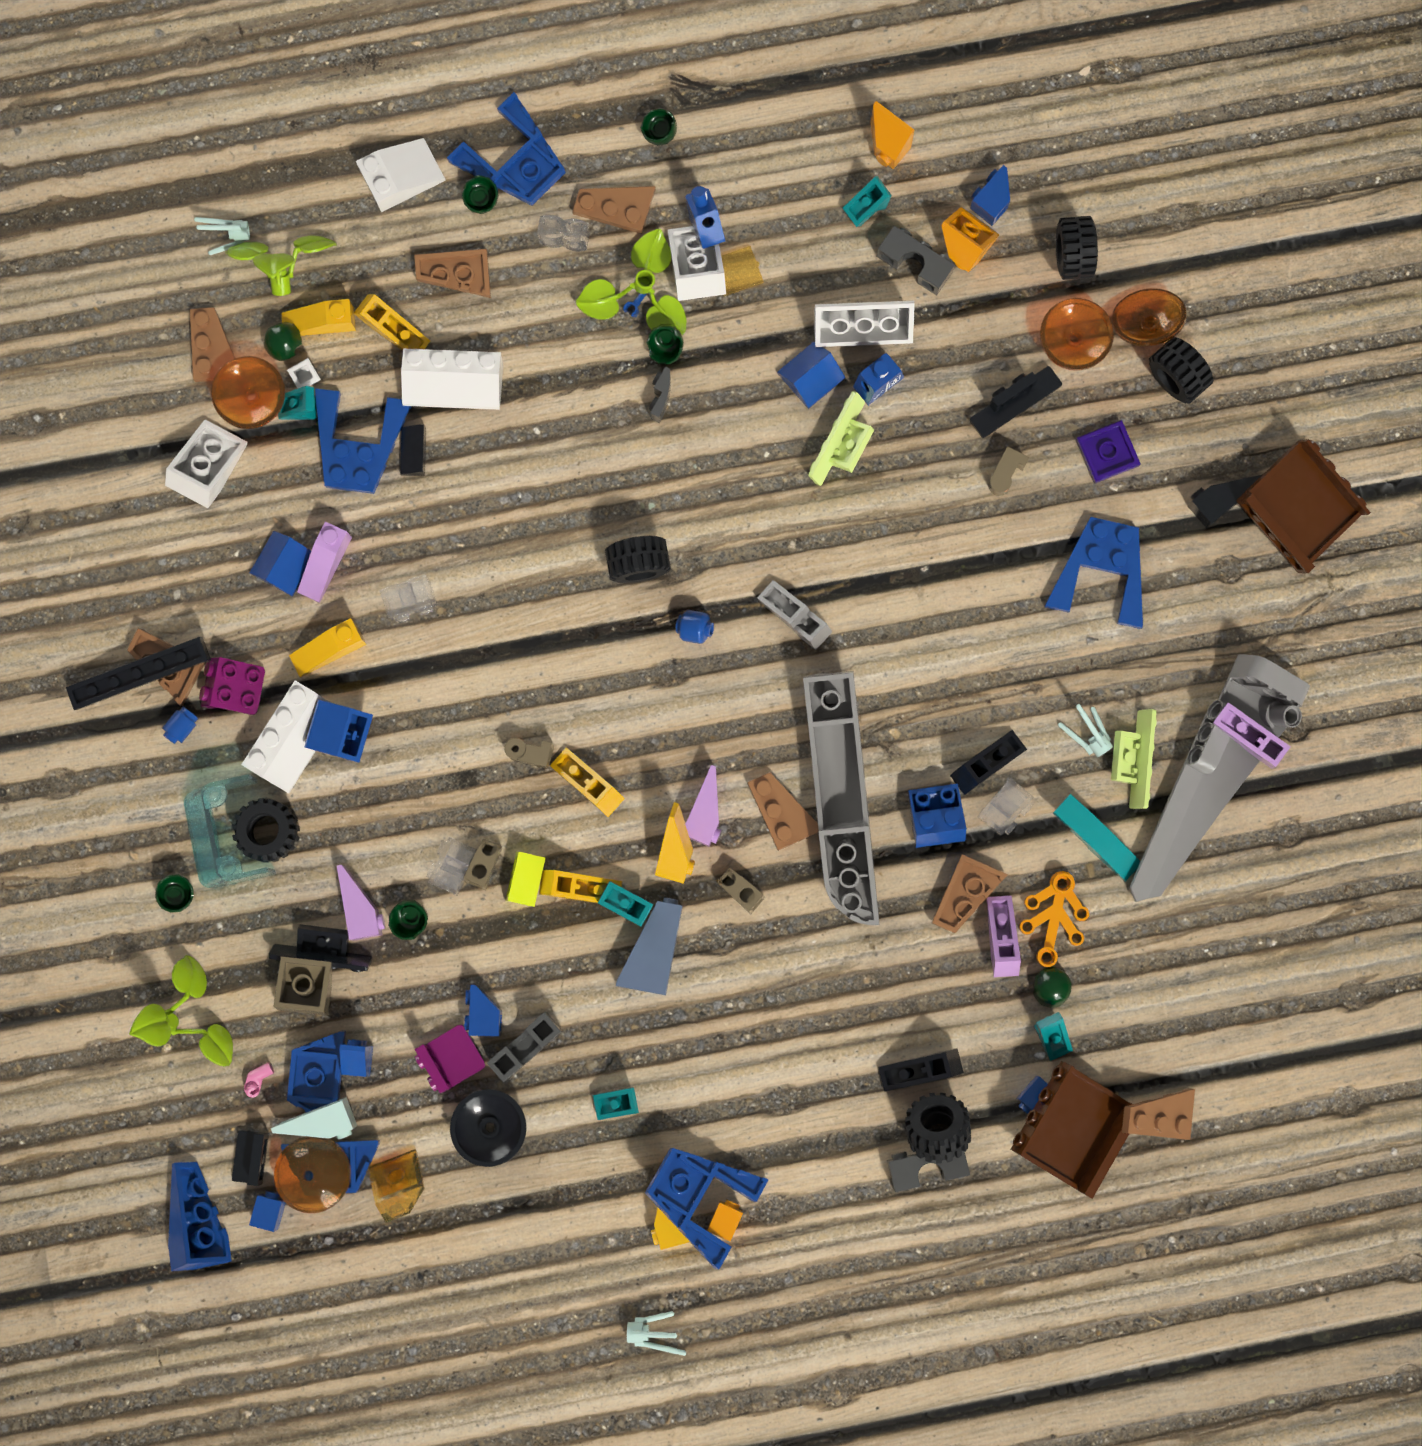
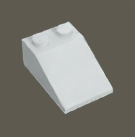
(400, 172)
(695, 269)
(204, 463)

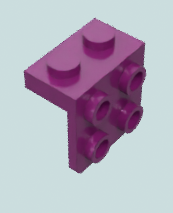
(232, 685)
(449, 1059)

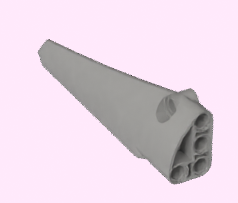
(1216, 767)

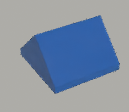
(812, 374)
(282, 563)

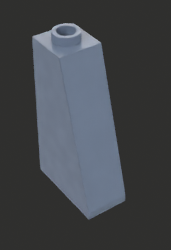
(653, 954)

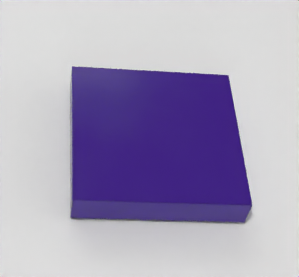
(1108, 451)

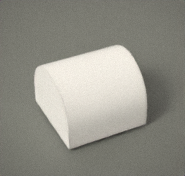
(304, 374)

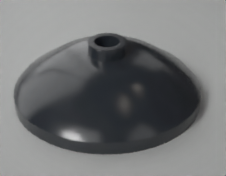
(470, 1132)

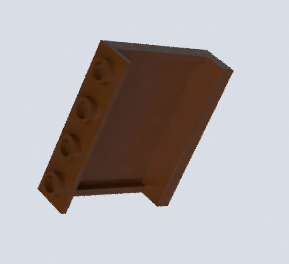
(1302, 504)
(1074, 1130)

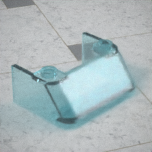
(211, 867)

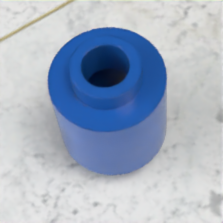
(179, 725)

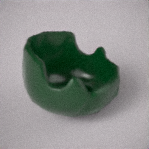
(659, 127)
(480, 194)
(282, 341)
(665, 344)
(174, 893)
(408, 919)
(1052, 987)

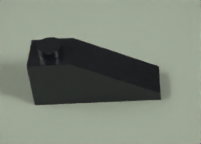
(1218, 499)
(988, 762)
(921, 1070)

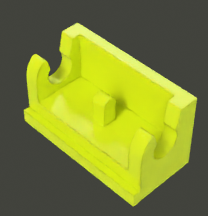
(525, 879)

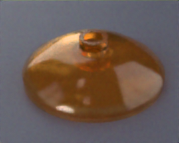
(1149, 317)
(1079, 319)
(237, 381)
(329, 1169)

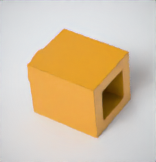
(725, 1219)

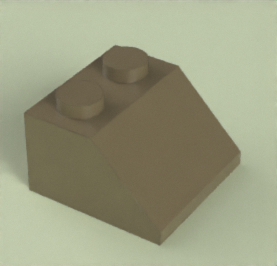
(303, 986)

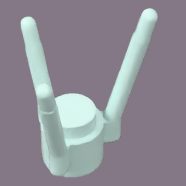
(236, 229)
(1100, 742)
(639, 1333)

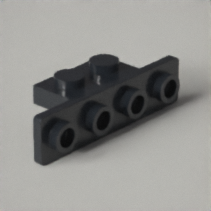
(1014, 400)
(322, 945)

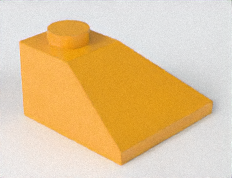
(890, 136)
(967, 239)

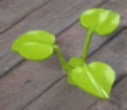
(652, 254)
(276, 264)
(156, 1025)

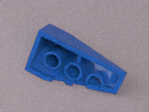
(194, 1228)

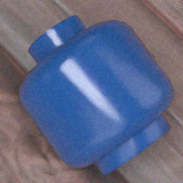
(694, 626)

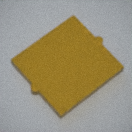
(740, 270)

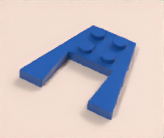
(528, 171)
(352, 463)
(1110, 549)
(682, 1184)

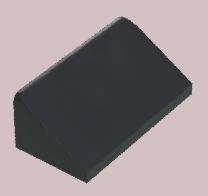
(413, 450)

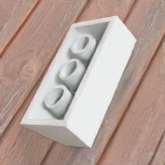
(863, 323)
(451, 378)
(280, 748)

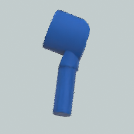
(635, 303)

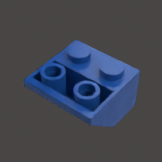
(338, 731)
(937, 815)

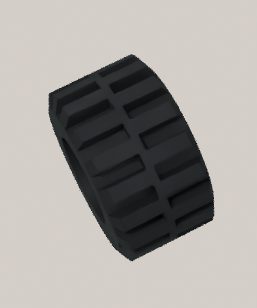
(1076, 247)
(1181, 370)
(637, 559)
(245, 827)
(942, 1144)

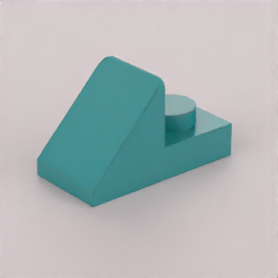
(867, 202)
(299, 405)
(625, 903)
(1053, 1036)
(615, 1103)

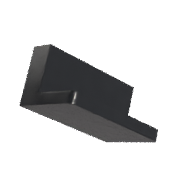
(250, 1157)

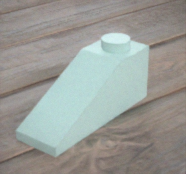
(323, 1122)

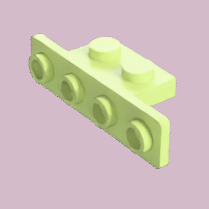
(844, 442)
(1134, 758)

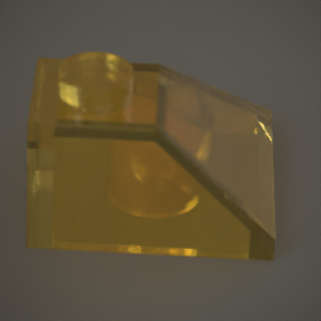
(397, 1185)

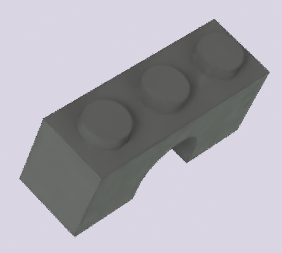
(900, 246)
(524, 1047)
(905, 1169)

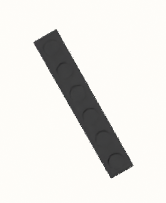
(138, 673)

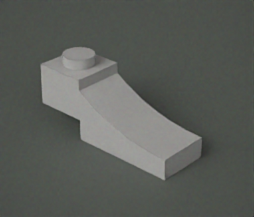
(795, 614)

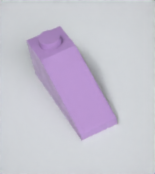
(323, 561)
(1251, 736)
(704, 816)
(360, 912)
(1003, 937)

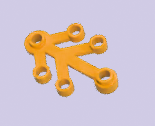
(1055, 915)

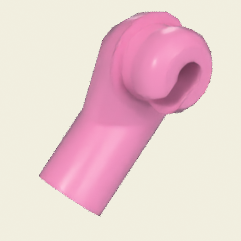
(255, 1078)

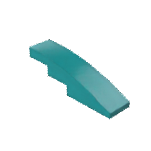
(1097, 837)

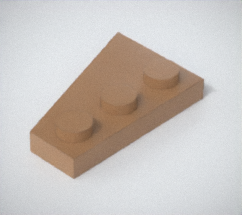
(616, 206)
(456, 270)
(208, 343)
(177, 684)
(781, 812)
(966, 892)
(1161, 1117)

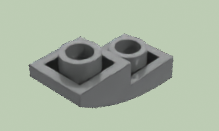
(662, 388)

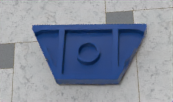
(316, 1072)
(360, 1157)

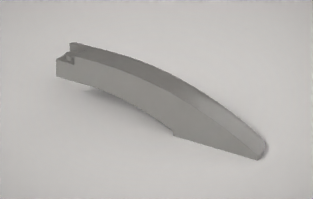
(841, 795)

